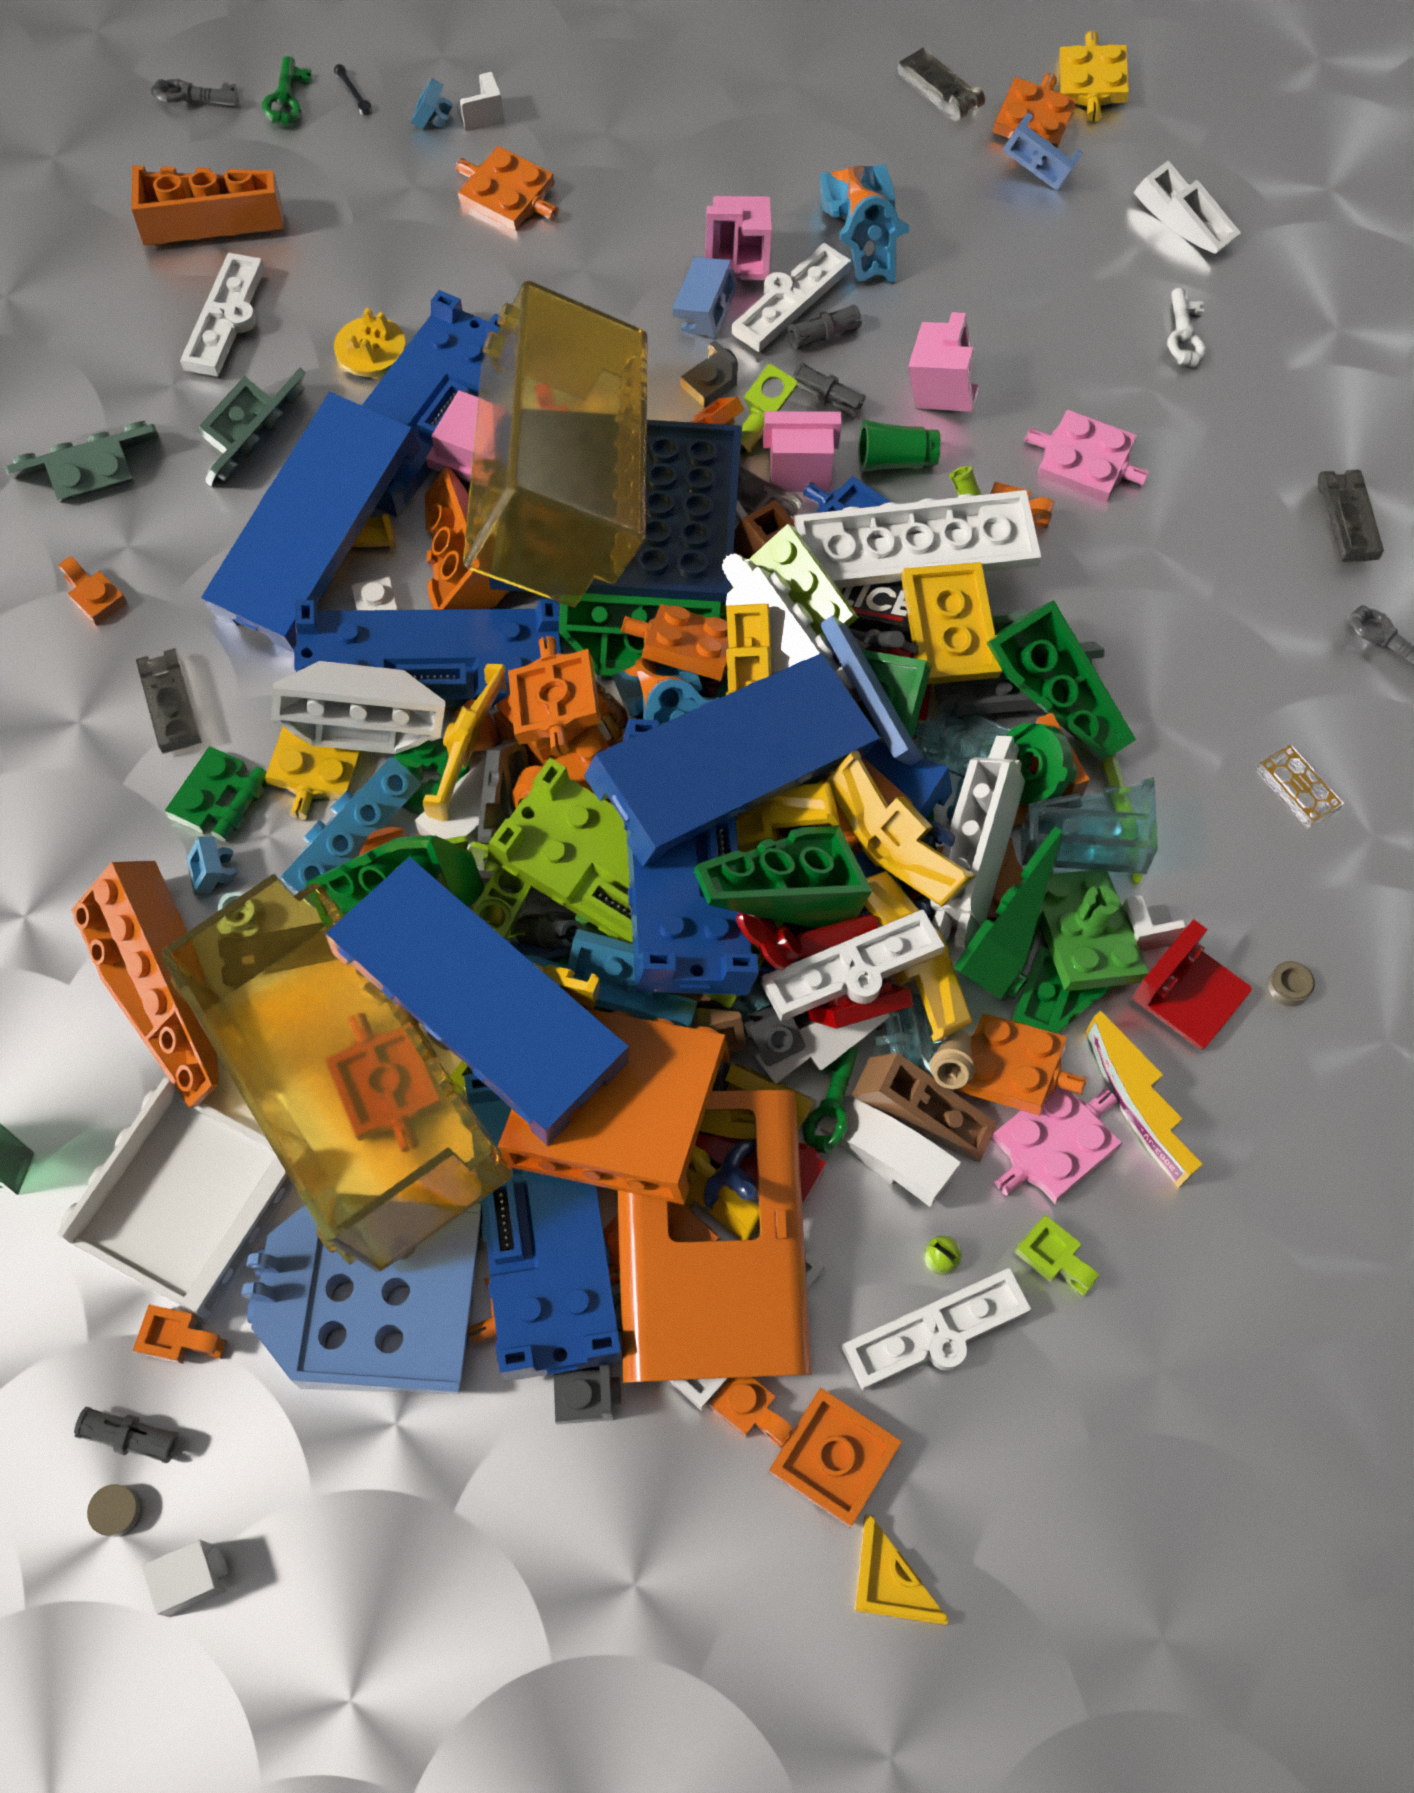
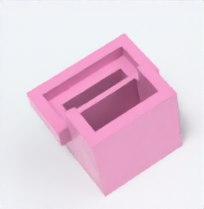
(740, 232)
(943, 366)
(455, 437)
(801, 448)

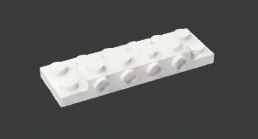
(879, 541)

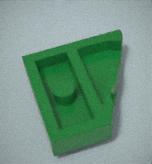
(1044, 1000)

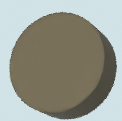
(1291, 983)
(113, 1510)

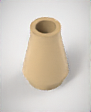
(953, 1061)

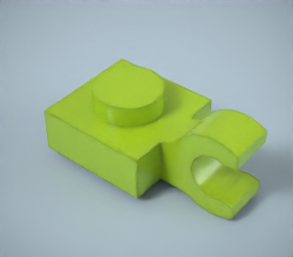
(1053, 1252)

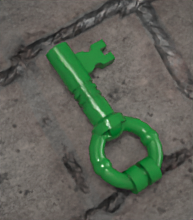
(283, 94)
(832, 1104)

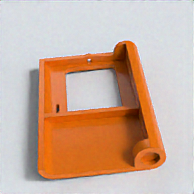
(721, 1303)

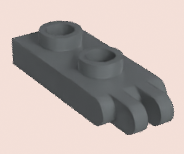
(982, 697)

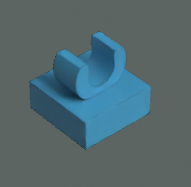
(432, 106)
(205, 865)

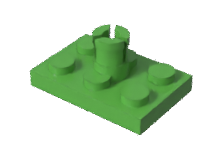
(1090, 932)

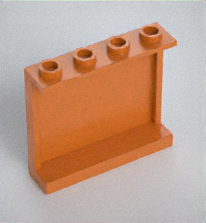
(641, 1124)

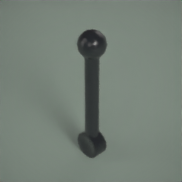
(363, 105)

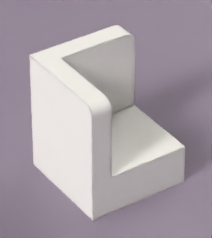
(482, 109)
(1151, 924)

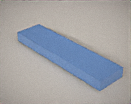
(871, 691)

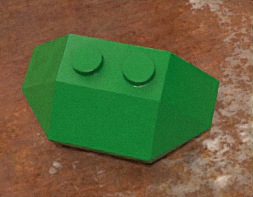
(598, 623)

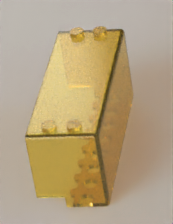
(558, 447)
(334, 1075)

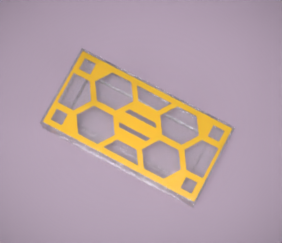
(1299, 786)

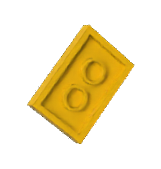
(951, 621)

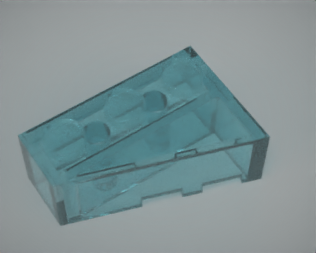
(1099, 830)

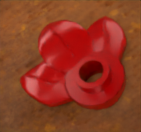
(777, 945)

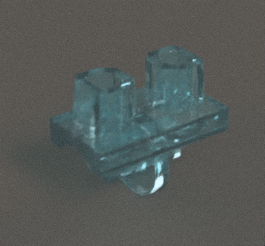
(910, 1034)

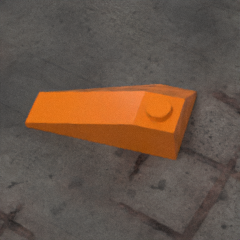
(446, 518)

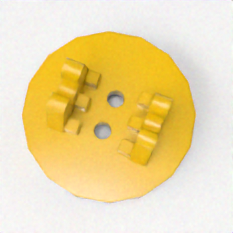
(357, 345)

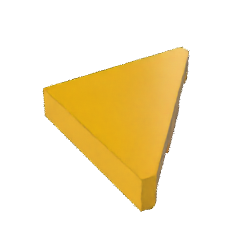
(582, 991)
(889, 1584)

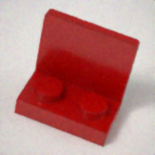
(1191, 989)
(842, 1010)

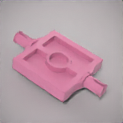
(1086, 455)
(1059, 1145)

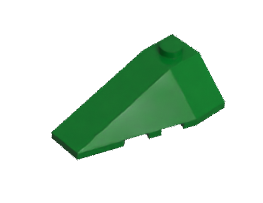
(1055, 673)
(443, 860)
(796, 880)
(1003, 947)

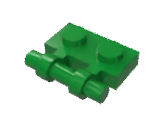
(208, 788)

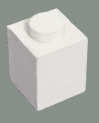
(185, 1577)

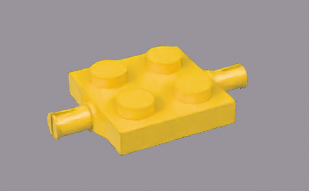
(1094, 74)
(311, 771)

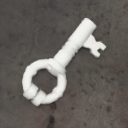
(1184, 331)

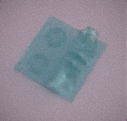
(956, 739)

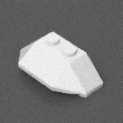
(357, 708)

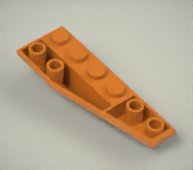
(126, 926)

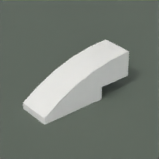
(1186, 208)
(822, 1045)
(895, 1150)

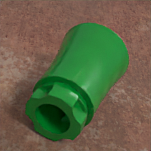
(896, 447)

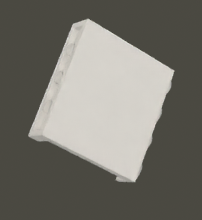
(179, 1201)

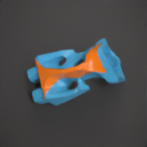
(867, 204)
(658, 691)

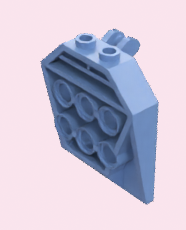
(296, 1311)

